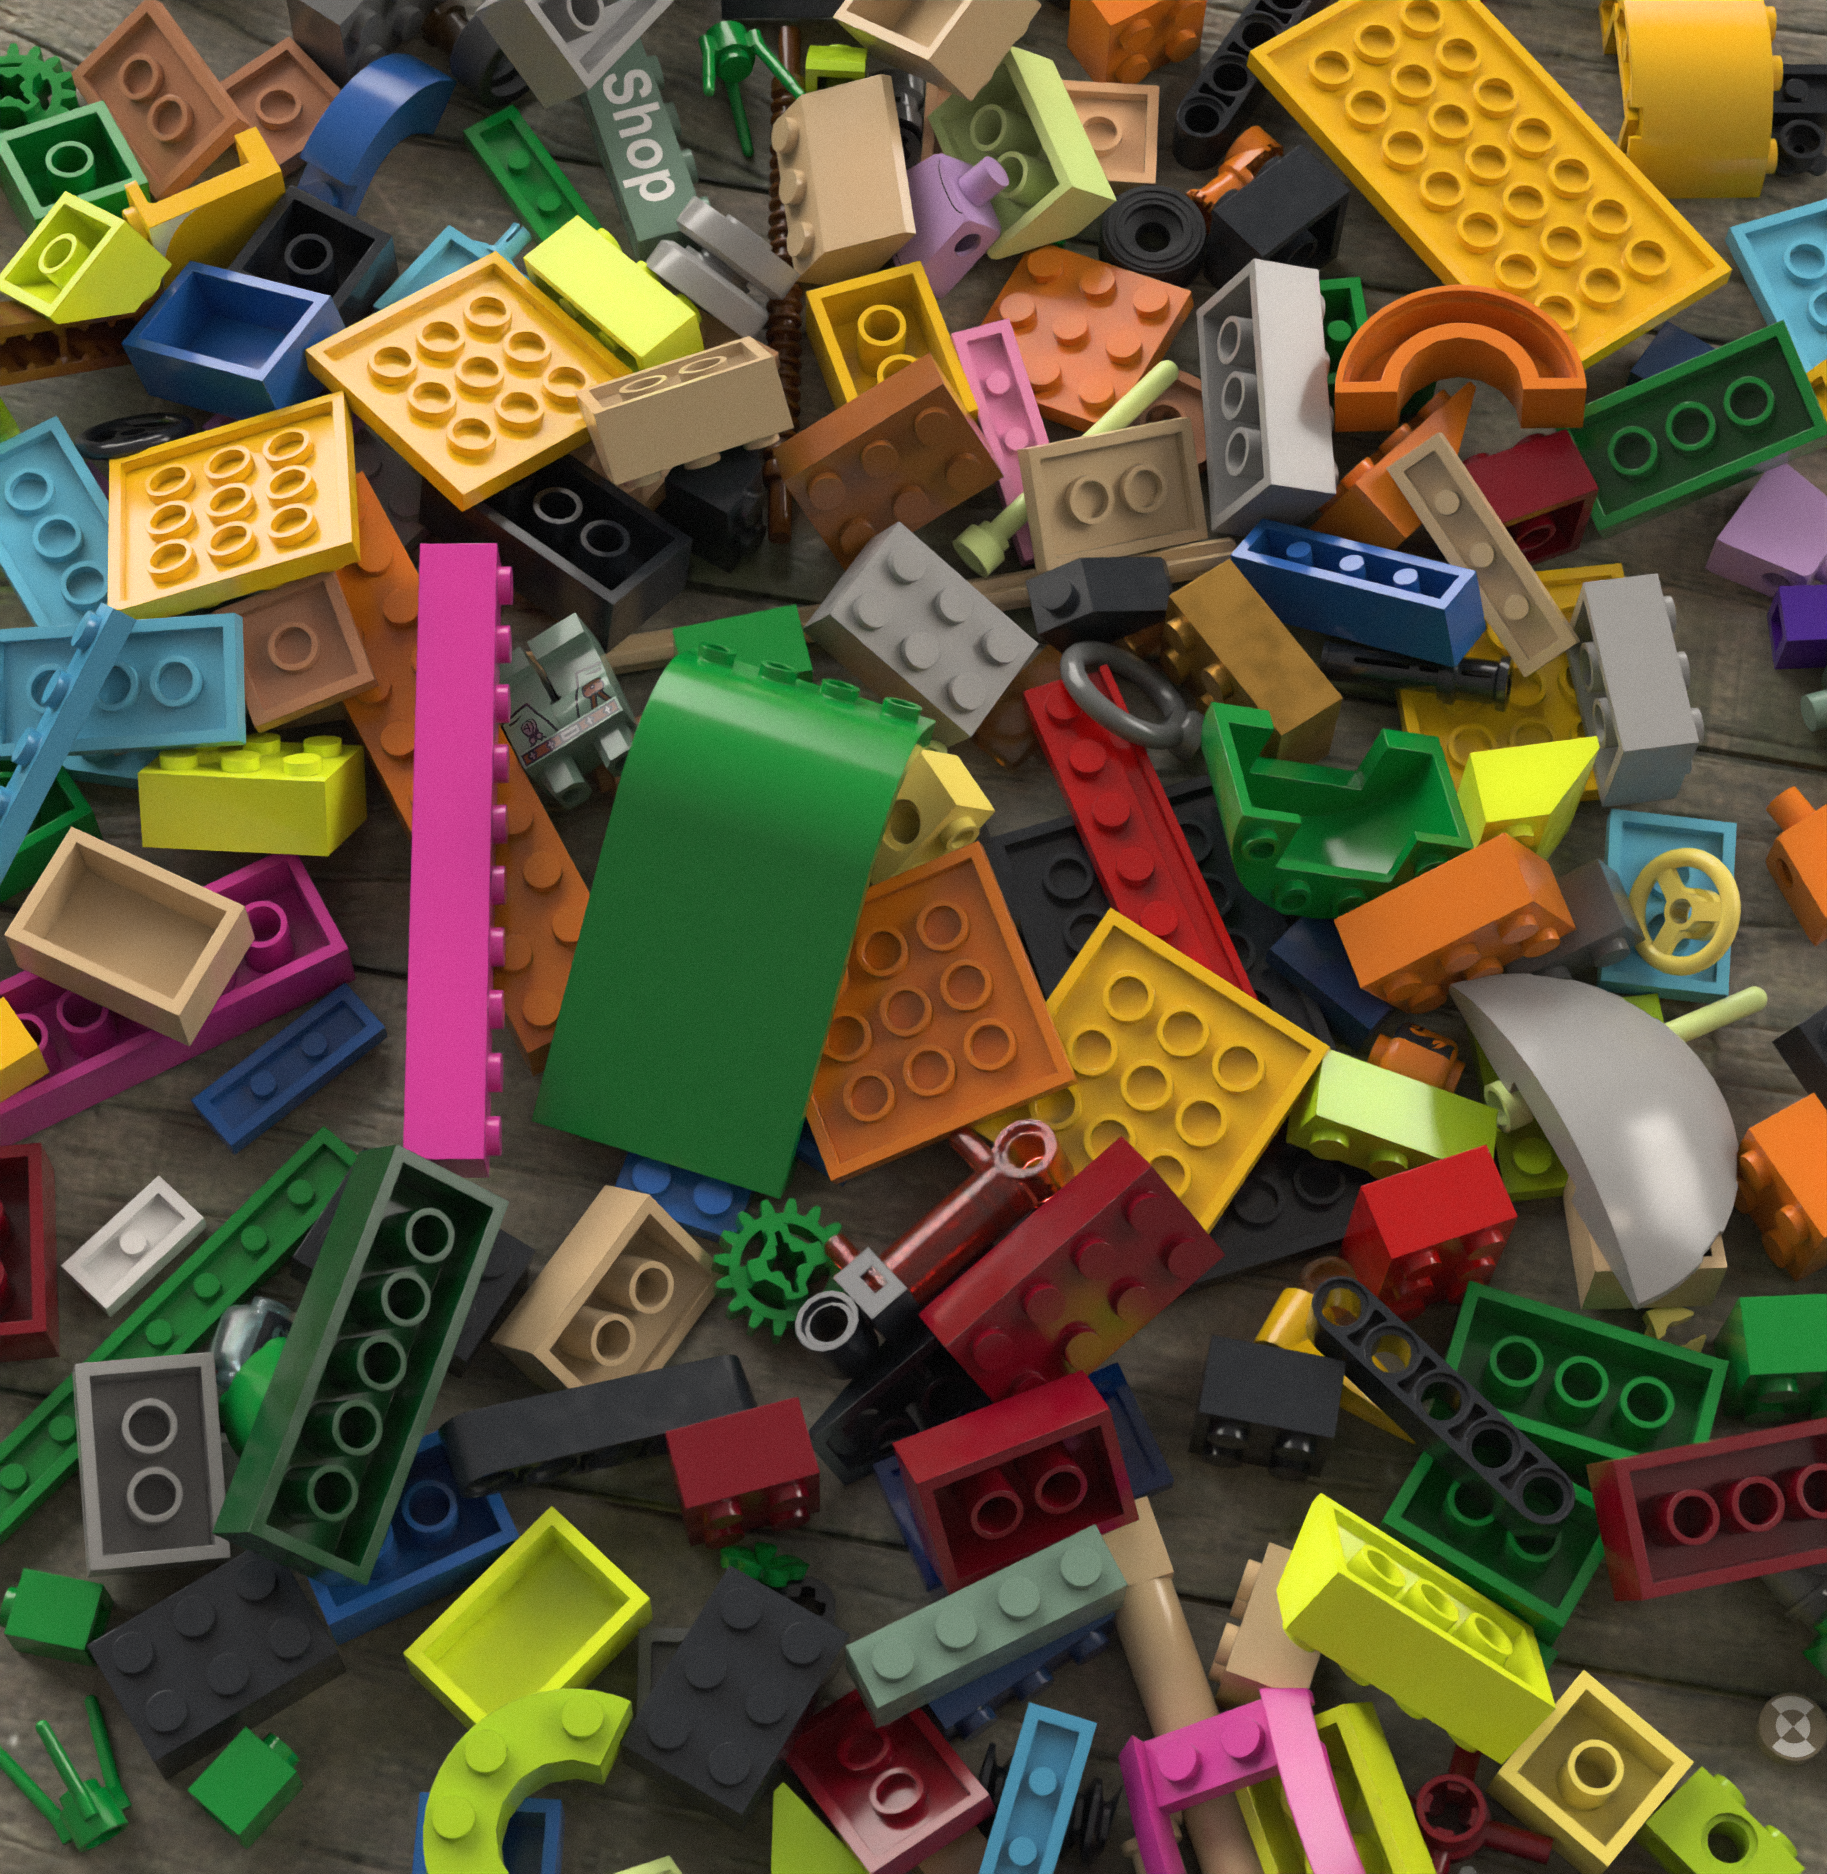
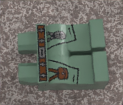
(582, 729)

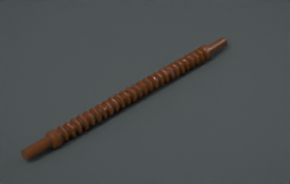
(783, 314)

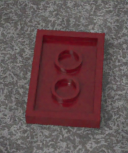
(886, 1789)

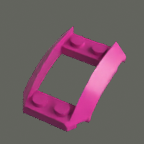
(1232, 1753)

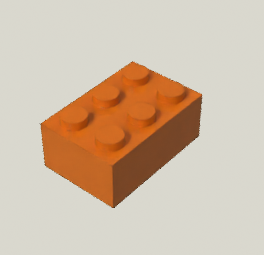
(1455, 924)

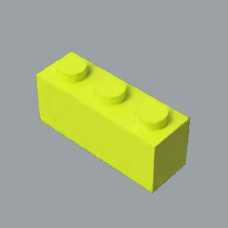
(614, 296)

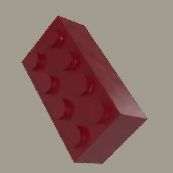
(1073, 1278)
(1713, 1510)

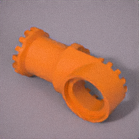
(1239, 169)

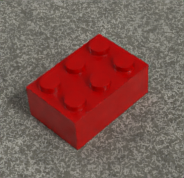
(1429, 1231)

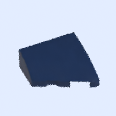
(1319, 966)

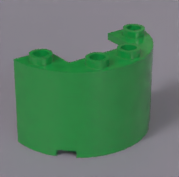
(1324, 835)

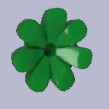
(763, 1564)

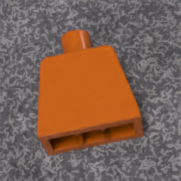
(1800, 860)

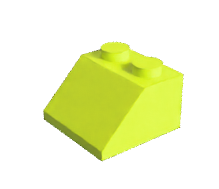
(83, 265)

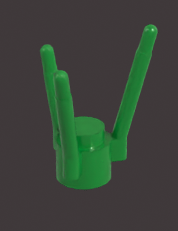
(730, 55)
(90, 1811)

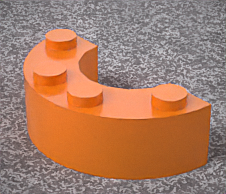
(1463, 335)

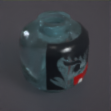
(244, 1332)

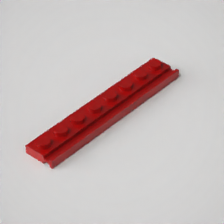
(1130, 828)

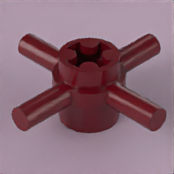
(1459, 1789)

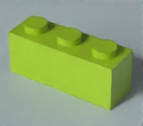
(1384, 1119)

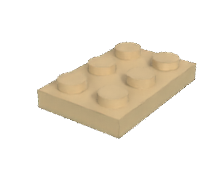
(1113, 493)

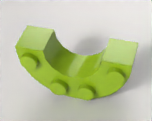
(508, 1758)

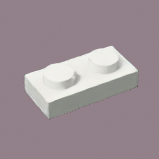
(134, 1246)

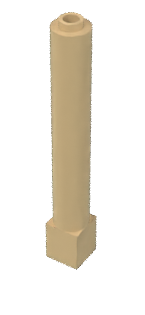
(1173, 1681)

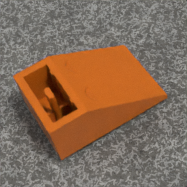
(1368, 500)

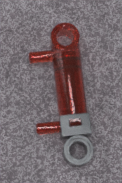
(892, 1287)

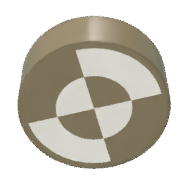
(1790, 1729)

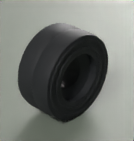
(1158, 211)

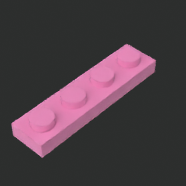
(1006, 408)

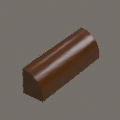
(41, 349)

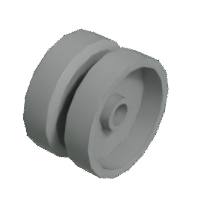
(722, 269)

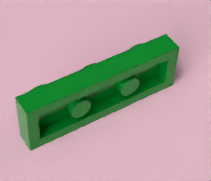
(525, 174)

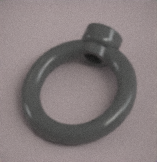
(1181, 727)

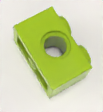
(1710, 1805)

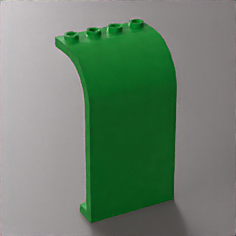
(725, 915)

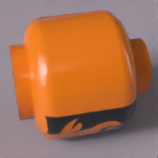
(1420, 1056)

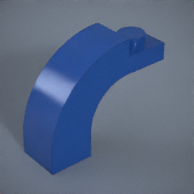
(366, 121)

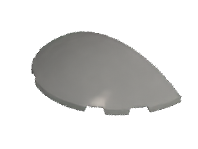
(1624, 1115)

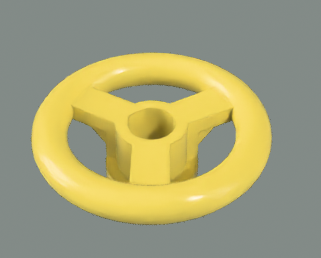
(1712, 915)

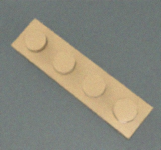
(1477, 540)

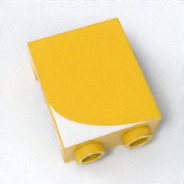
(214, 217)

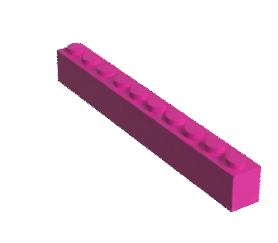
(454, 858)

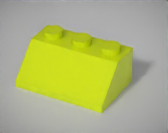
(1526, 791)

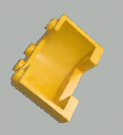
(1696, 92)

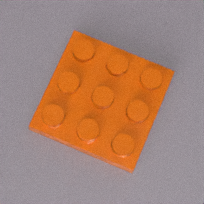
(1086, 330)

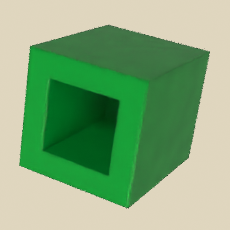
(55, 1616)
(248, 1785)

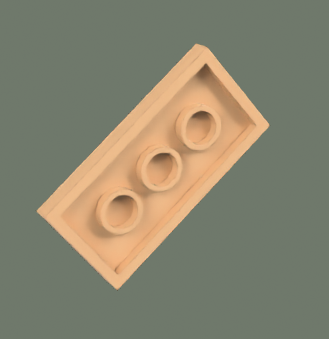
(1116, 118)

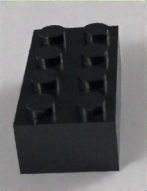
(573, 546)

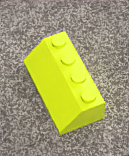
(1413, 1632)

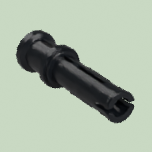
(1469, 681)

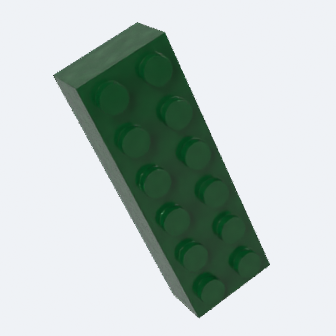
(361, 1367)

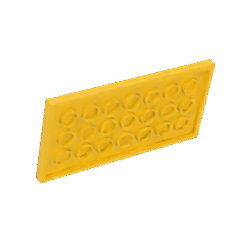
(1489, 165)

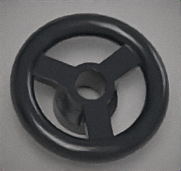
(132, 435)

